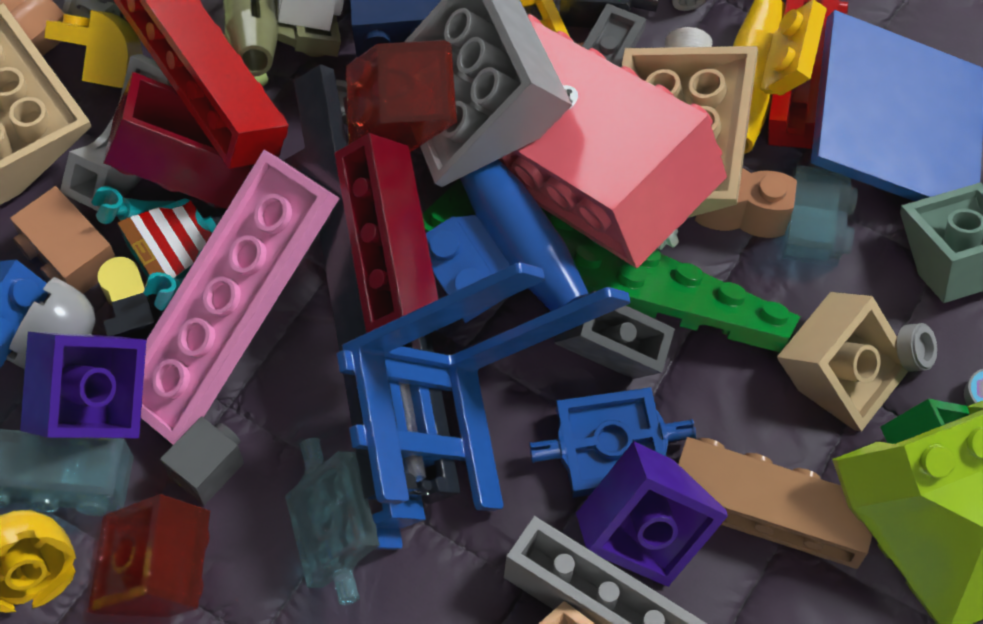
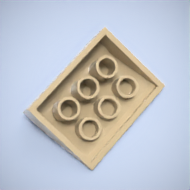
(719, 83)
(35, 111)

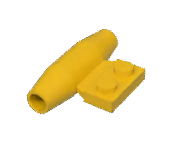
(785, 53)

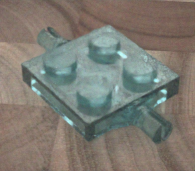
(331, 520)

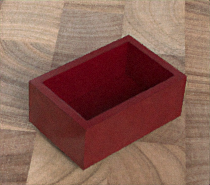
(164, 144)

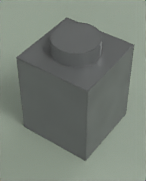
(203, 459)

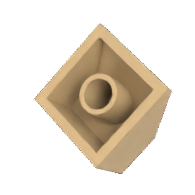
(845, 358)

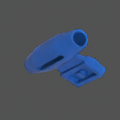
(503, 232)

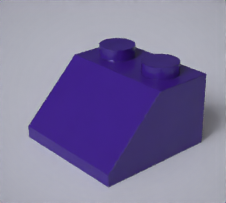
(649, 515)

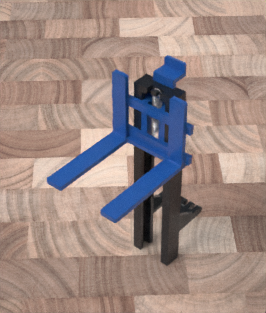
(393, 371)

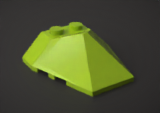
(926, 512)

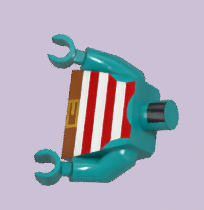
(160, 236)

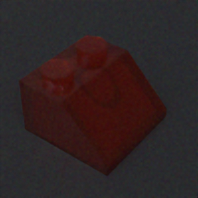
(402, 92)
(150, 559)

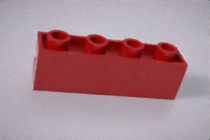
(794, 112)

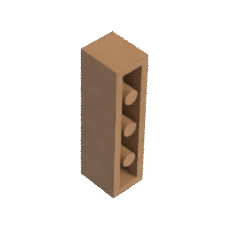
(778, 502)

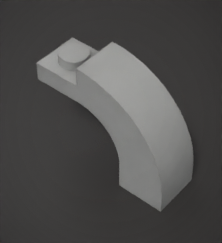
(85, 165)

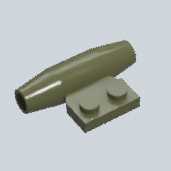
(254, 31)

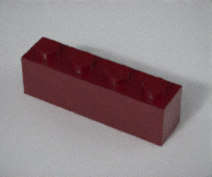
(385, 229)

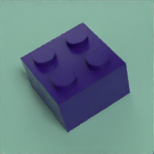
(83, 386)

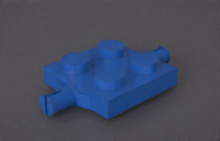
(600, 429)

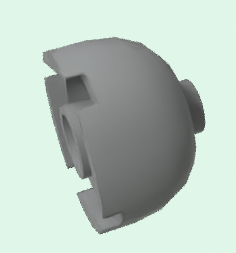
(63, 312)

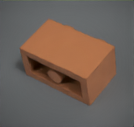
(61, 240)

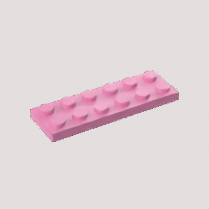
(229, 292)

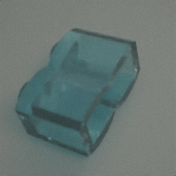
(819, 217)

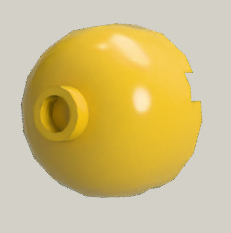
(33, 559)

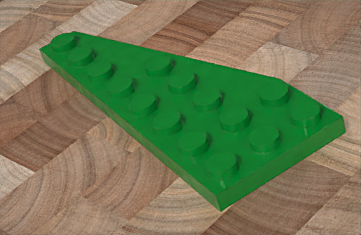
(657, 284)

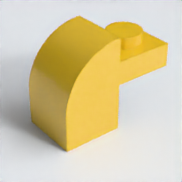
(108, 44)

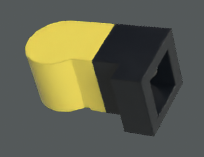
(124, 291)

